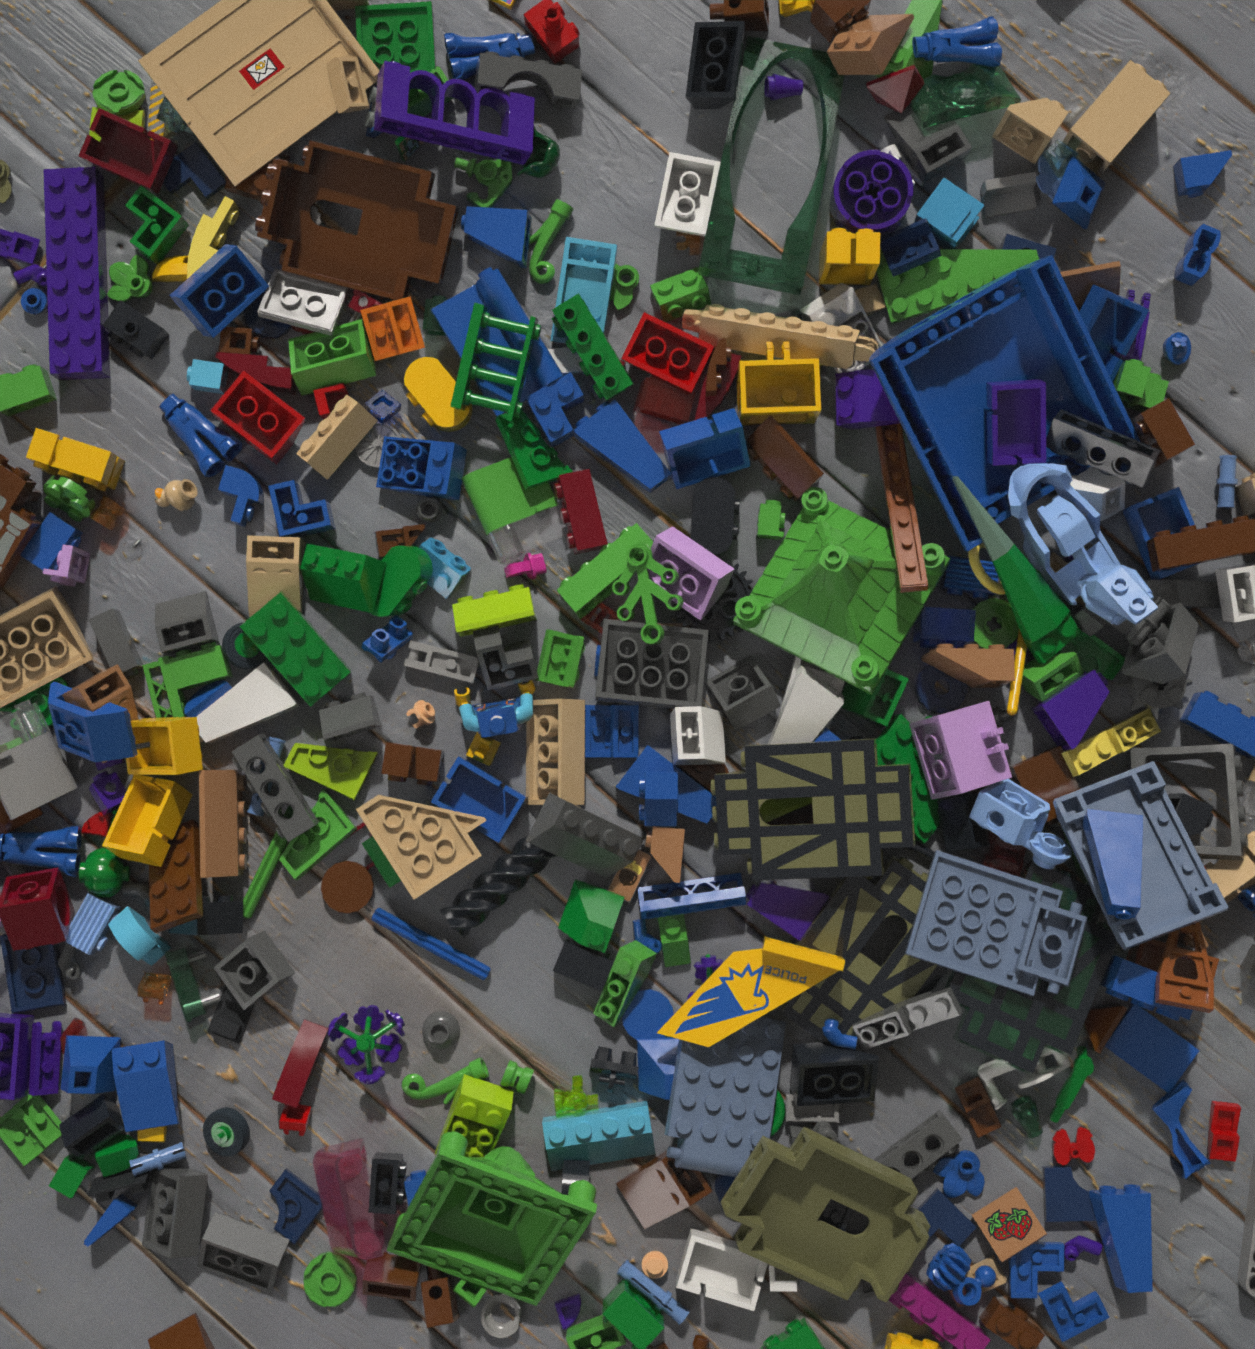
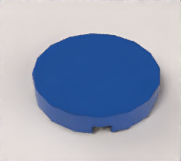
(647, 1014)

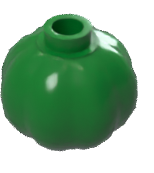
(103, 873)

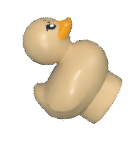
(178, 494)

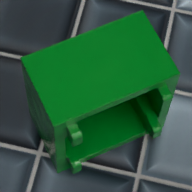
(632, 1314)

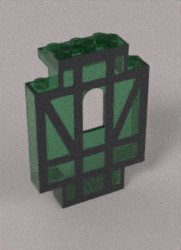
(1018, 1025)

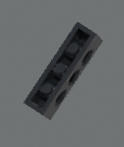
(1114, 444)

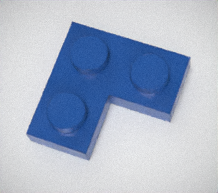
(1027, 1263)
(1072, 1317)

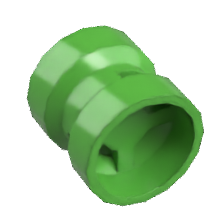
(510, 1077)

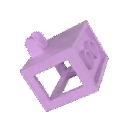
(961, 750)

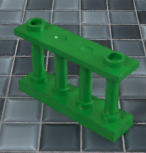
(475, 345)

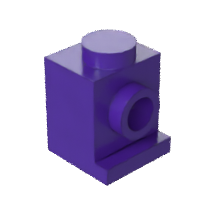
(107, 800)

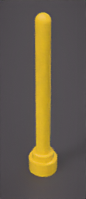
(1015, 687)

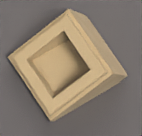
(870, 299)

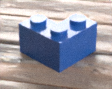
(549, 408)
(296, 518)
(660, 798)

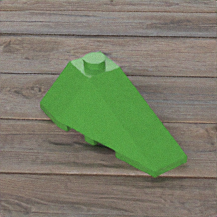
(925, 20)

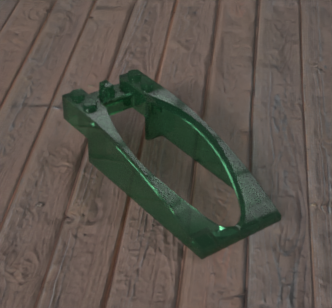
(752, 269)

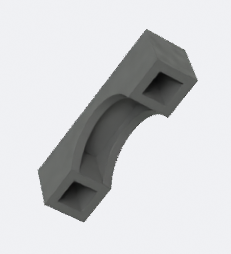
(559, 83)

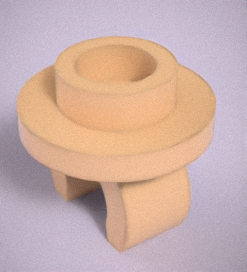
(424, 713)

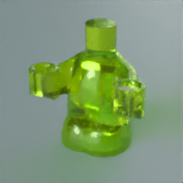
(573, 1100)

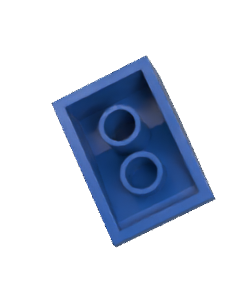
(146, 1085)

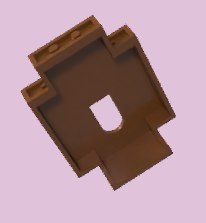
(399, 227)

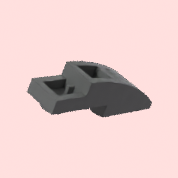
(906, 1017)

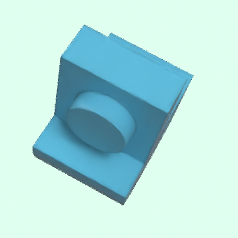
(137, 937)

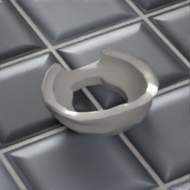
(496, 1329)

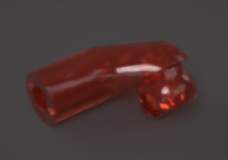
(73, 1028)

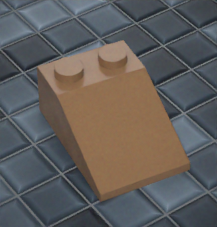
(868, 44)

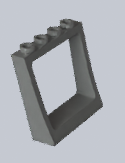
(1142, 756)

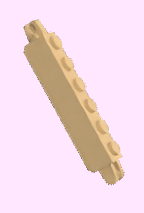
(807, 340)

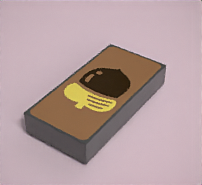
(628, 878)

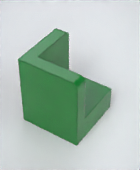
(71, 1175)

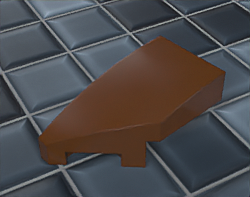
(396, 537)

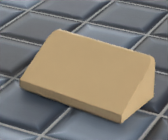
(347, 84)

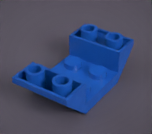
(89, 734)

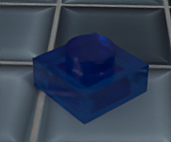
(382, 406)

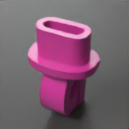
(531, 566)

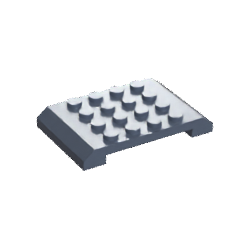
(1173, 878)

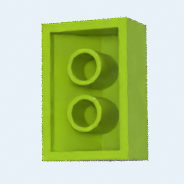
(493, 610)

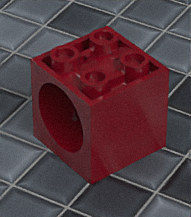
(36, 909)

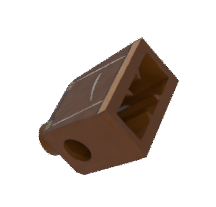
(439, 1309)

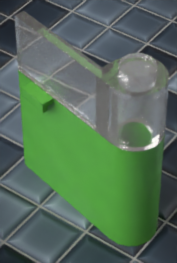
(509, 514)

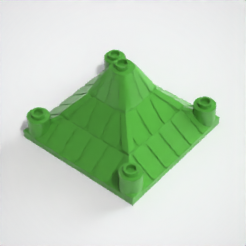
(837, 593)
(492, 1221)

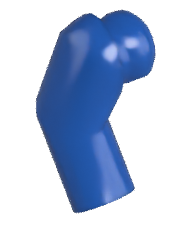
(645, 938)
(835, 1036)

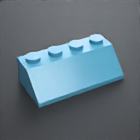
(599, 1135)

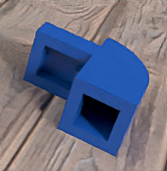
(246, 490)

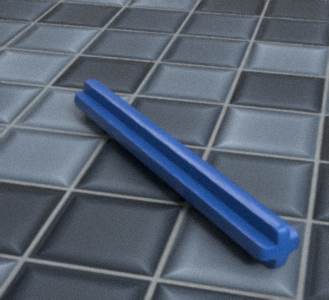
(431, 943)

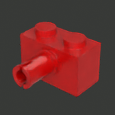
(552, 30)

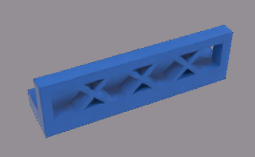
(693, 901)

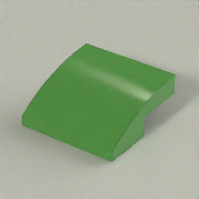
(29, 1128)

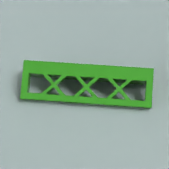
(175, 696)

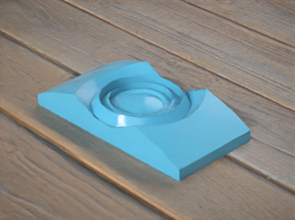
(586, 270)

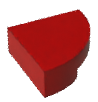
(97, 824)

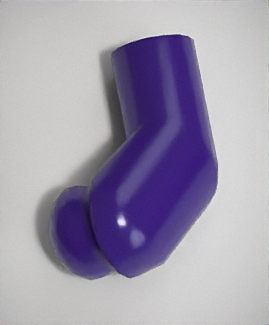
(1080, 1244)

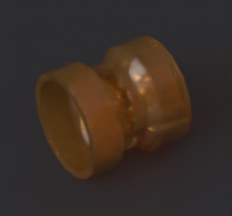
(107, 513)

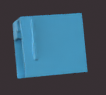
(950, 214)

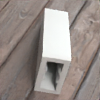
(245, 705)
(806, 709)

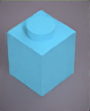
(208, 376)

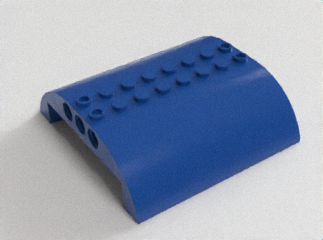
(998, 333)

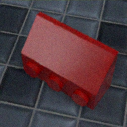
(668, 353)
(259, 417)

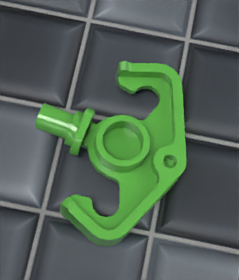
(493, 174)

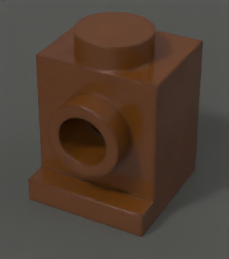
(232, 336)

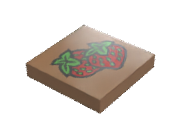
(1009, 1224)

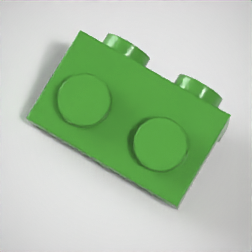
(681, 293)
(560, 658)

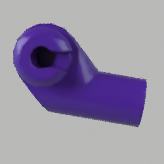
(33, 273)

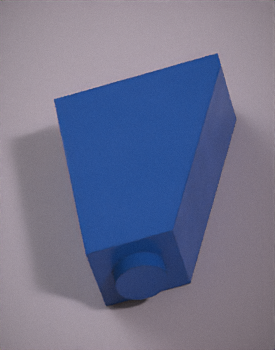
(500, 231)

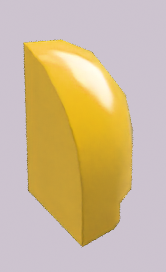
(171, 269)

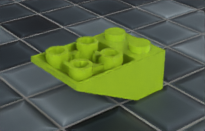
(479, 1114)

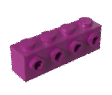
(937, 1313)

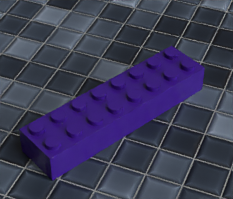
(76, 273)

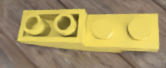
(211, 234)
(1111, 742)

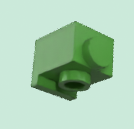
(770, 520)

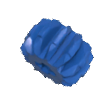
(948, 1267)

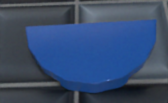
(205, 697)

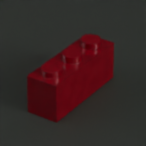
(580, 512)

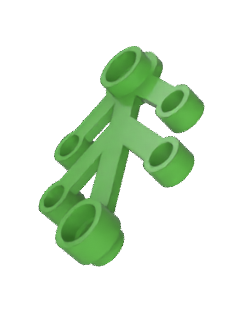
(645, 589)

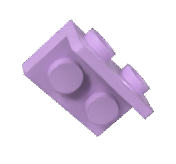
(72, 566)

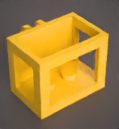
(778, 388)

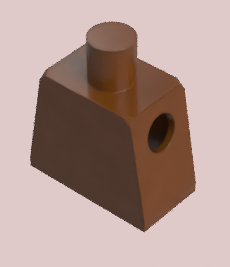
(752, 12)

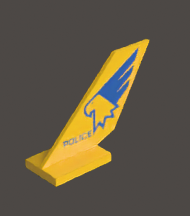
(748, 988)

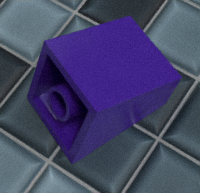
(1072, 709)

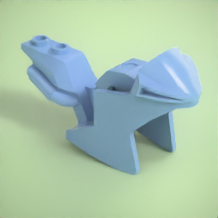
(1095, 573)

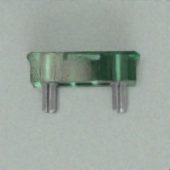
(186, 983)

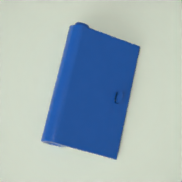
(497, 296)

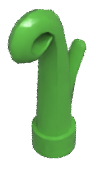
(544, 236)
(476, 1069)

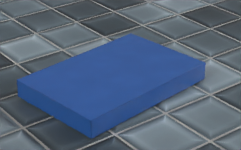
(1151, 1048)

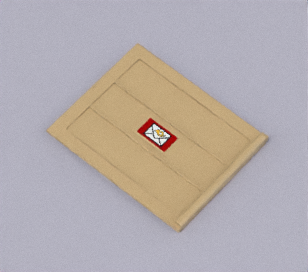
(254, 76)

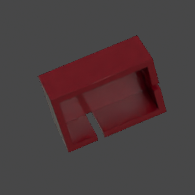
(128, 151)

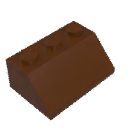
(782, 459)

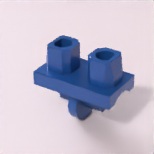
(388, 640)

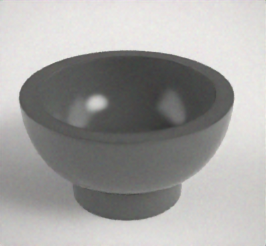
(441, 1030)

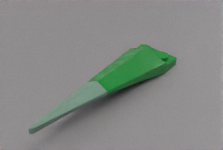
(1036, 607)

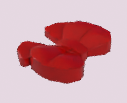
(1064, 1150)

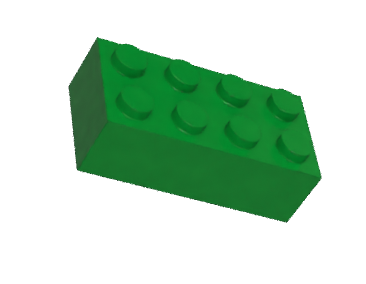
(295, 648)

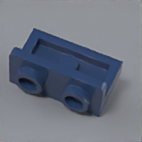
(909, 247)

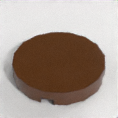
(347, 886)

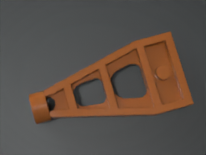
(1182, 991)

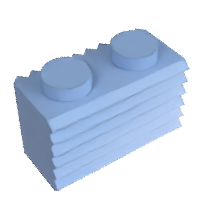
(91, 924)

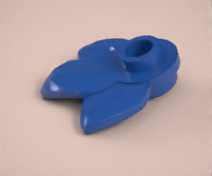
(959, 1178)

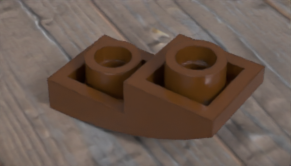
(718, 361)

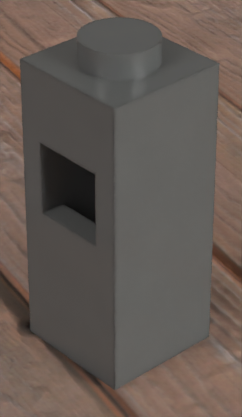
(116, 642)

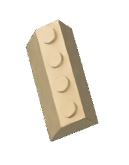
(556, 751)

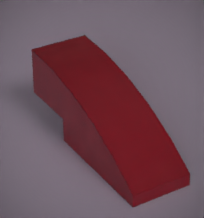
(260, 369)
(708, 405)
(300, 1064)

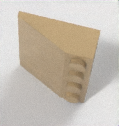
(38, 645)

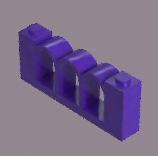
(515, 111)

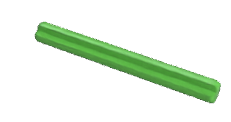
(265, 871)

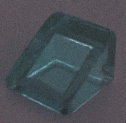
(1058, 157)

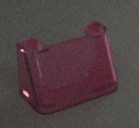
(331, 1168)

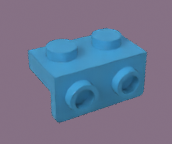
(447, 567)

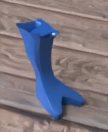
(1168, 1110)

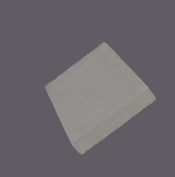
(303, 302)

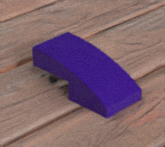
(18, 246)

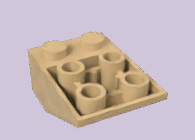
(274, 566)

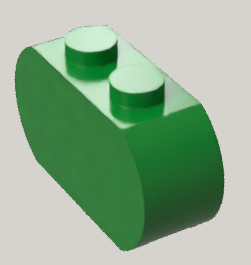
(403, 578)

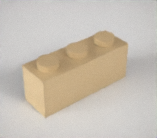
(336, 436)

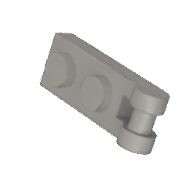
(442, 662)

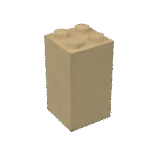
(1116, 117)

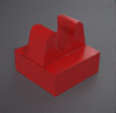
(295, 1119)

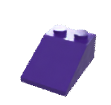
(862, 401)

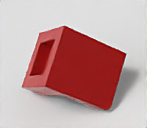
(328, 397)

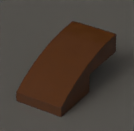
(977, 1107)

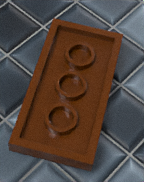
(177, 884)

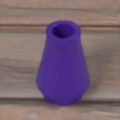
(782, 87)

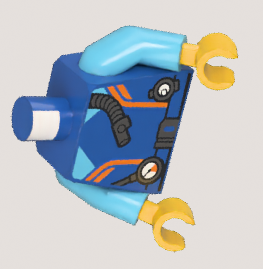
(497, 716)

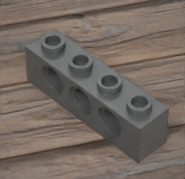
(275, 771)
(914, 1142)

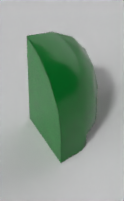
(115, 1154)

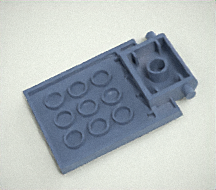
(995, 926)
(724, 1098)

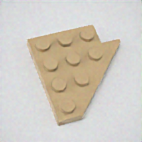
(421, 840)

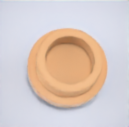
(654, 1264)

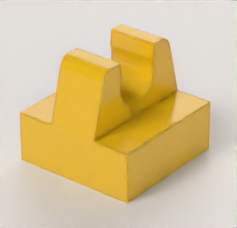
(483, 749)

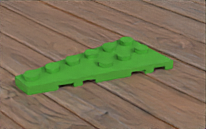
(945, 279)

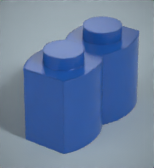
(1197, 255)

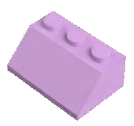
(700, 572)

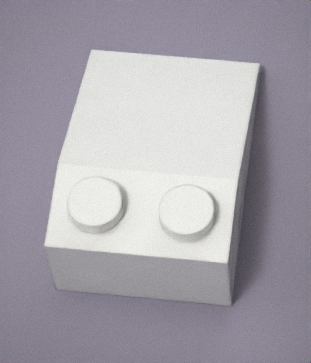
(687, 194)

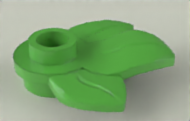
(127, 278)
(623, 292)

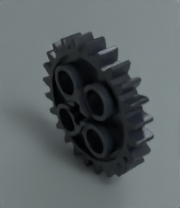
(719, 621)

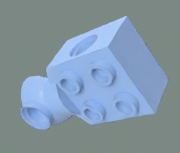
(1019, 820)

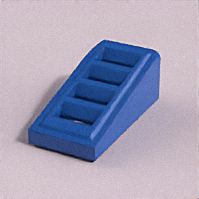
(115, 1213)

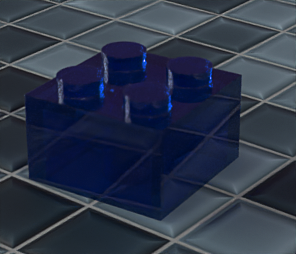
(944, 626)

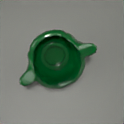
(543, 158)

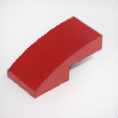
(1222, 1131)

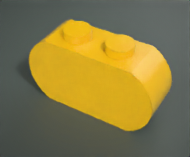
(433, 390)

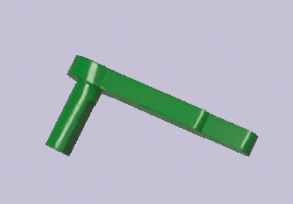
(1082, 1068)

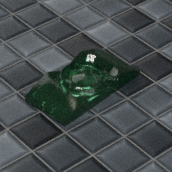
(963, 95)

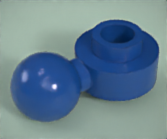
(984, 1277)

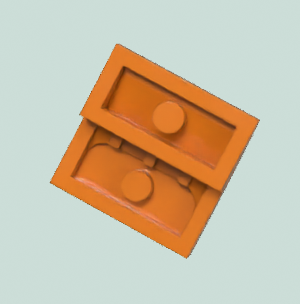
(392, 328)

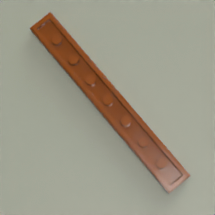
(901, 509)

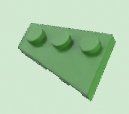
(317, 842)

